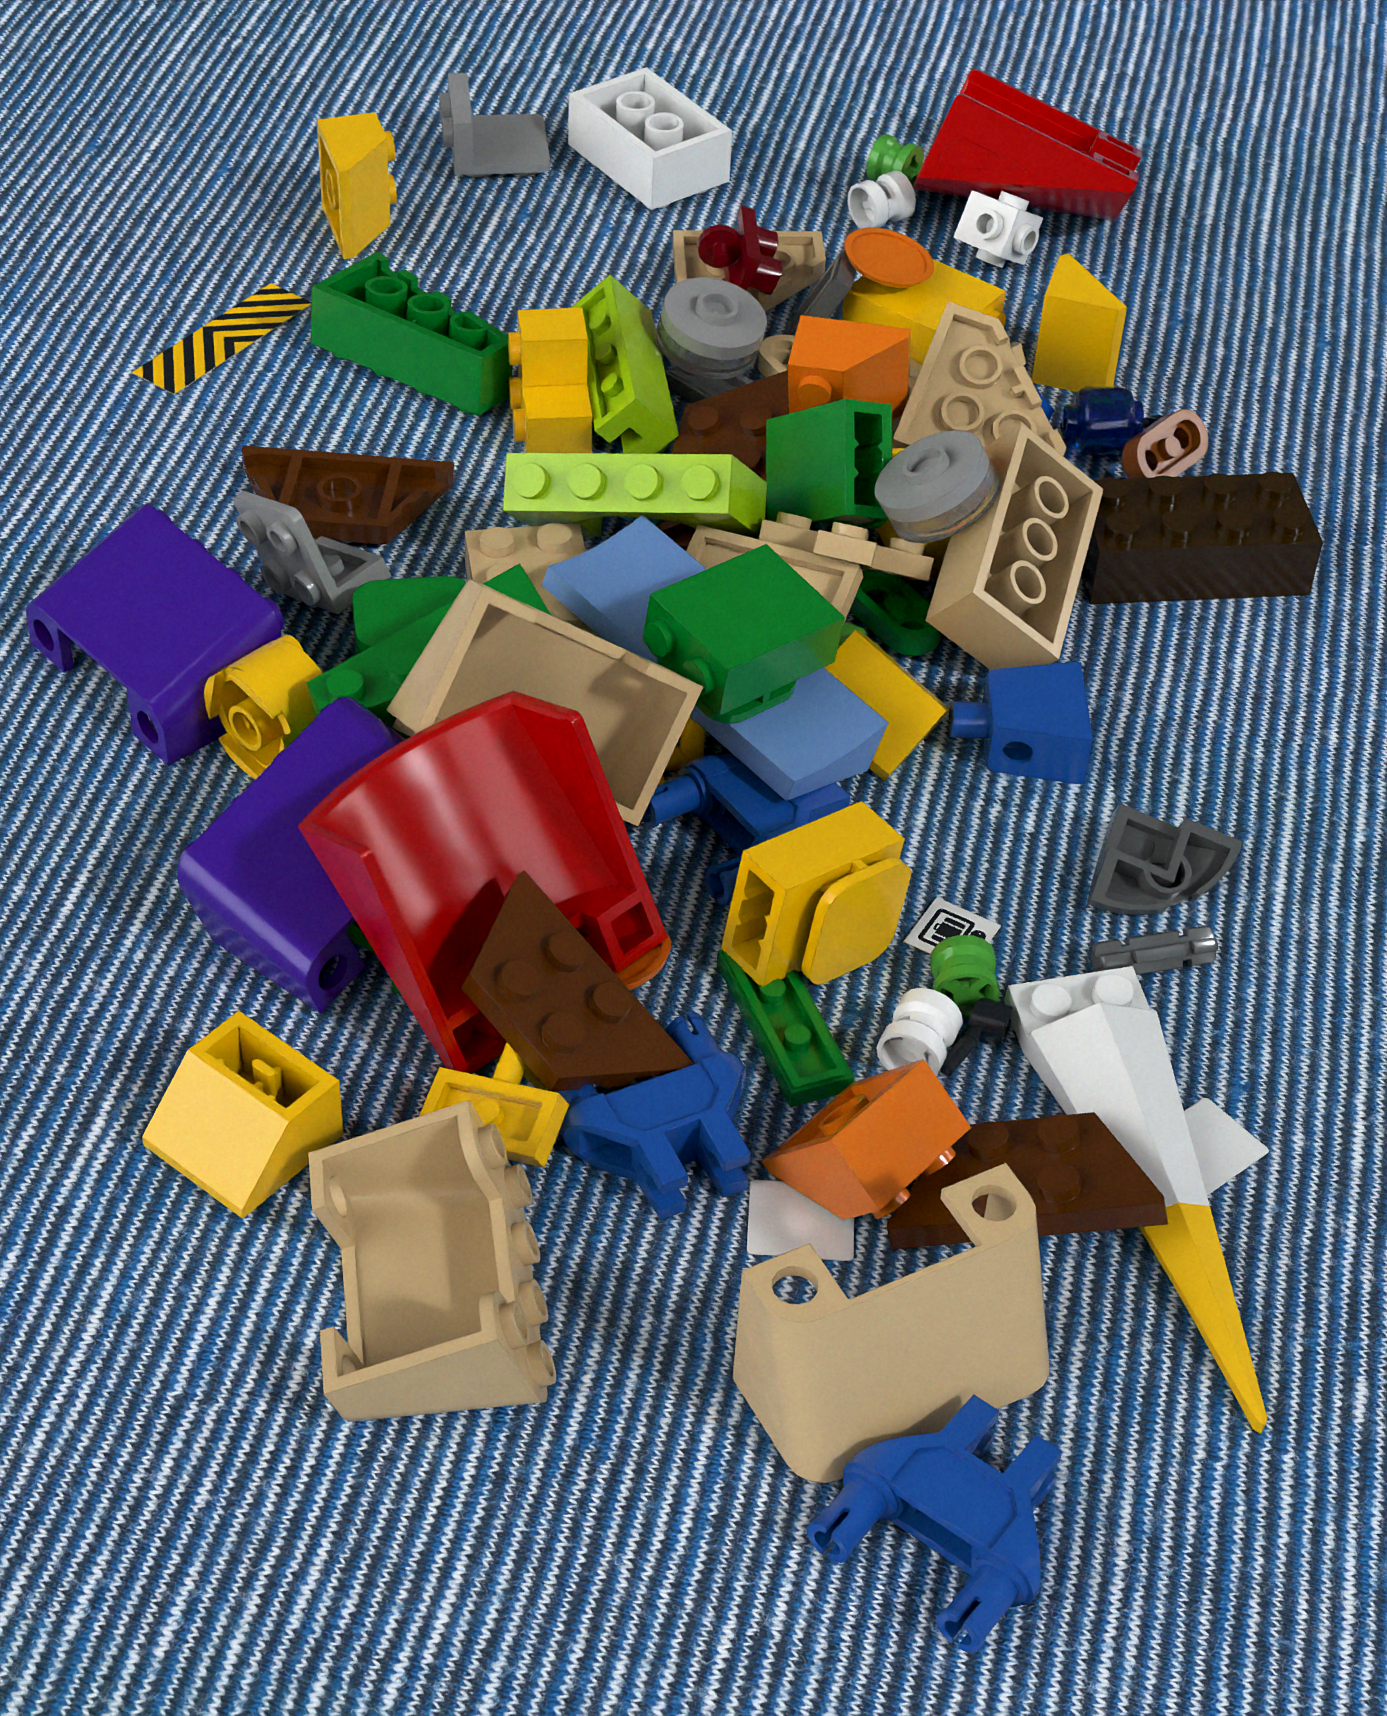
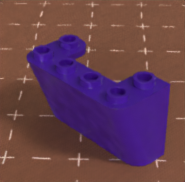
(158, 622)
(258, 876)

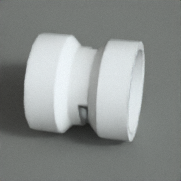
(882, 200)
(921, 1029)

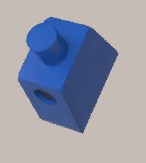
(1030, 722)

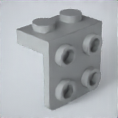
(490, 142)
(296, 565)

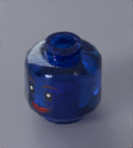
(1102, 420)

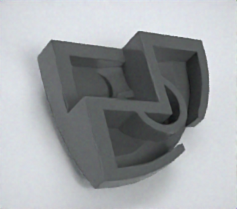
(1157, 865)

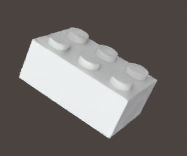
(649, 138)

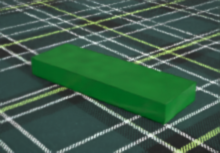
(789, 1034)

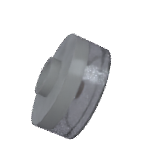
(711, 328)
(937, 486)

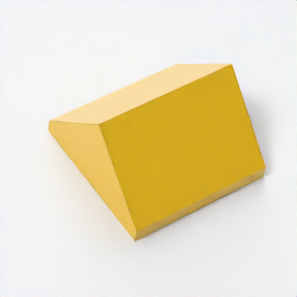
(1078, 330)
(892, 694)

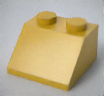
(356, 179)

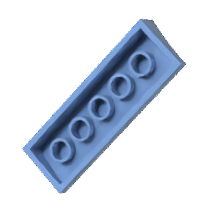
(794, 746)

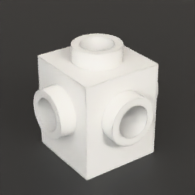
(999, 228)

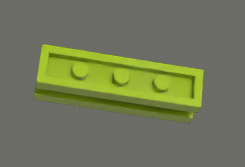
(626, 371)

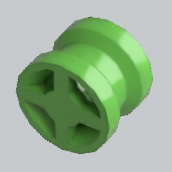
(890, 156)
(965, 971)

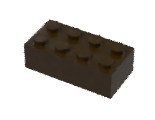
(1201, 539)

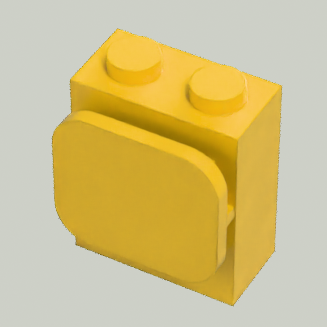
(921, 305)
(818, 898)

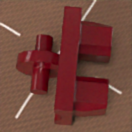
(743, 252)

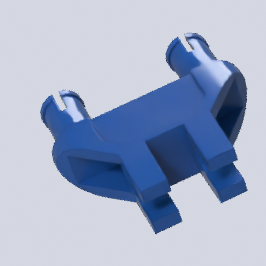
(737, 809)
(666, 1123)
(956, 1507)

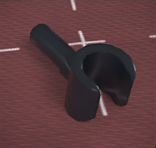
(988, 1021)

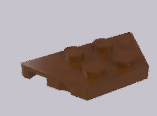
(735, 422)
(348, 494)
(562, 1000)
(1066, 1164)

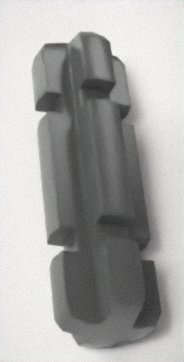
(1157, 951)

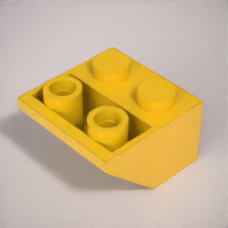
(244, 1114)

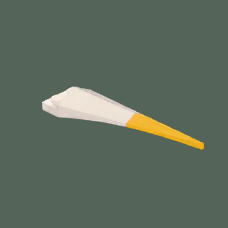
(1108, 1056)

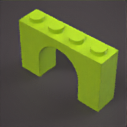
(669, 487)

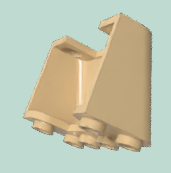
(504, 646)
(431, 1270)
(904, 1354)

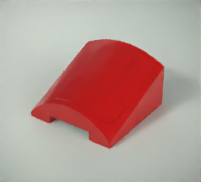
(1029, 149)
(445, 826)

